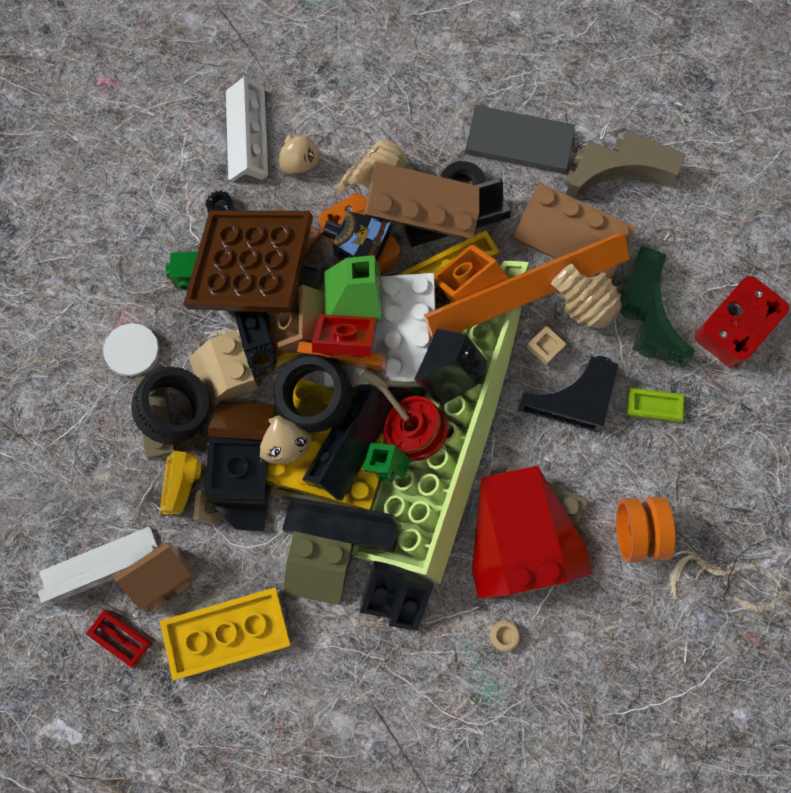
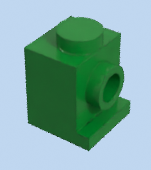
(386, 462)

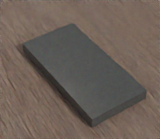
(520, 139)

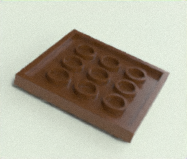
(249, 261)

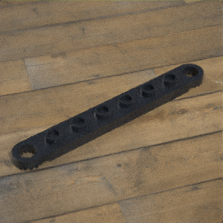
(251, 325)

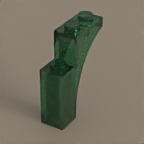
(643, 302)

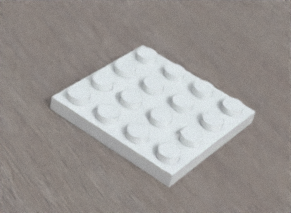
(403, 332)

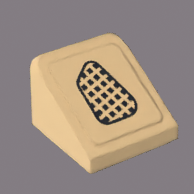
(204, 511)

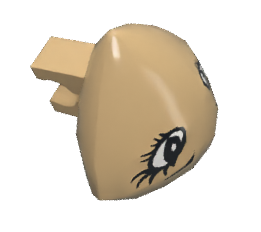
(298, 155)
(284, 441)

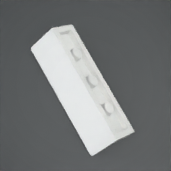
(246, 130)
(94, 566)

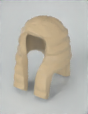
(383, 152)
(588, 299)

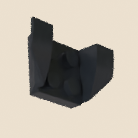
(237, 481)

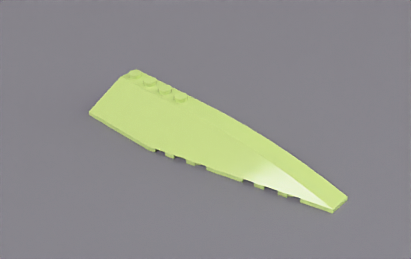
(438, 488)

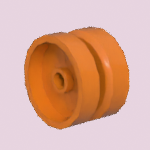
(645, 529)

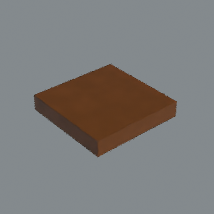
(241, 420)

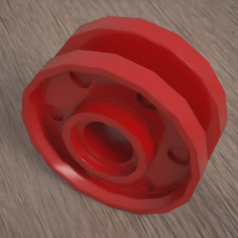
(422, 433)

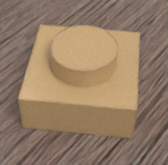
(546, 345)

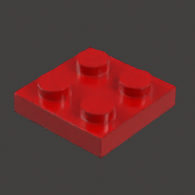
(344, 335)

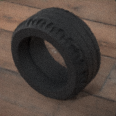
(289, 377)
(180, 380)

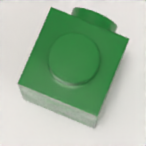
(180, 268)

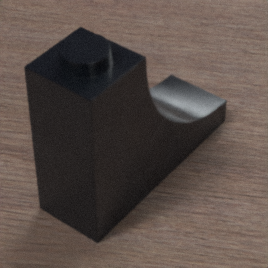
(582, 403)

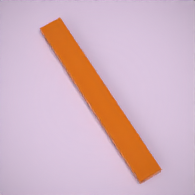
(525, 286)

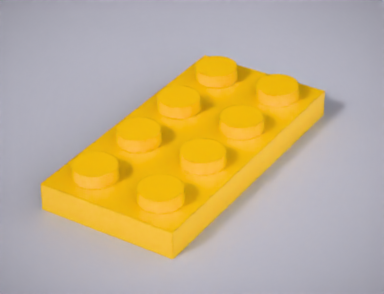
(224, 633)

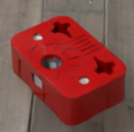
(747, 326)

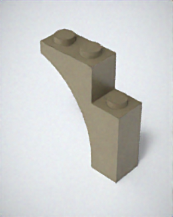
(630, 158)

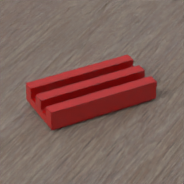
(139, 652)

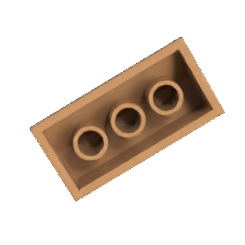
(423, 201)
(562, 225)

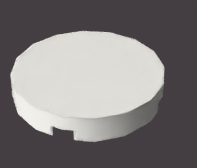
(131, 350)

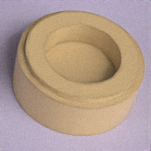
(504, 635)

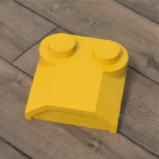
(179, 476)

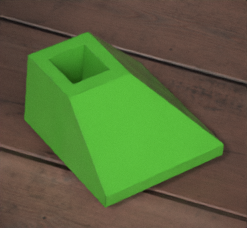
(354, 288)

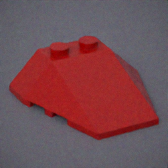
(524, 536)

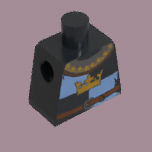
(358, 235)

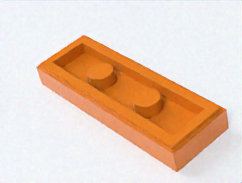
(375, 362)

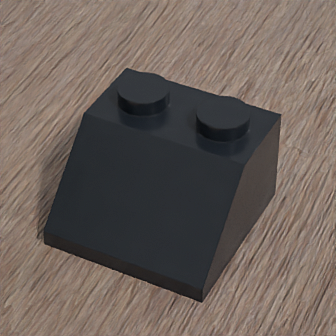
(450, 366)

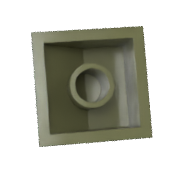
(317, 568)

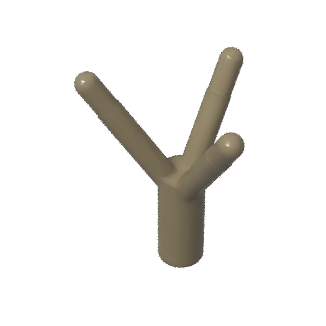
(383, 385)

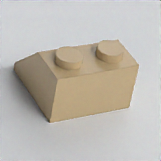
(223, 367)

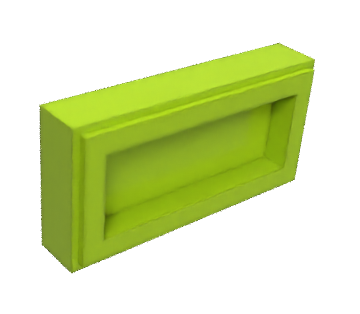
(655, 405)

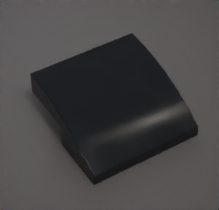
(396, 595)

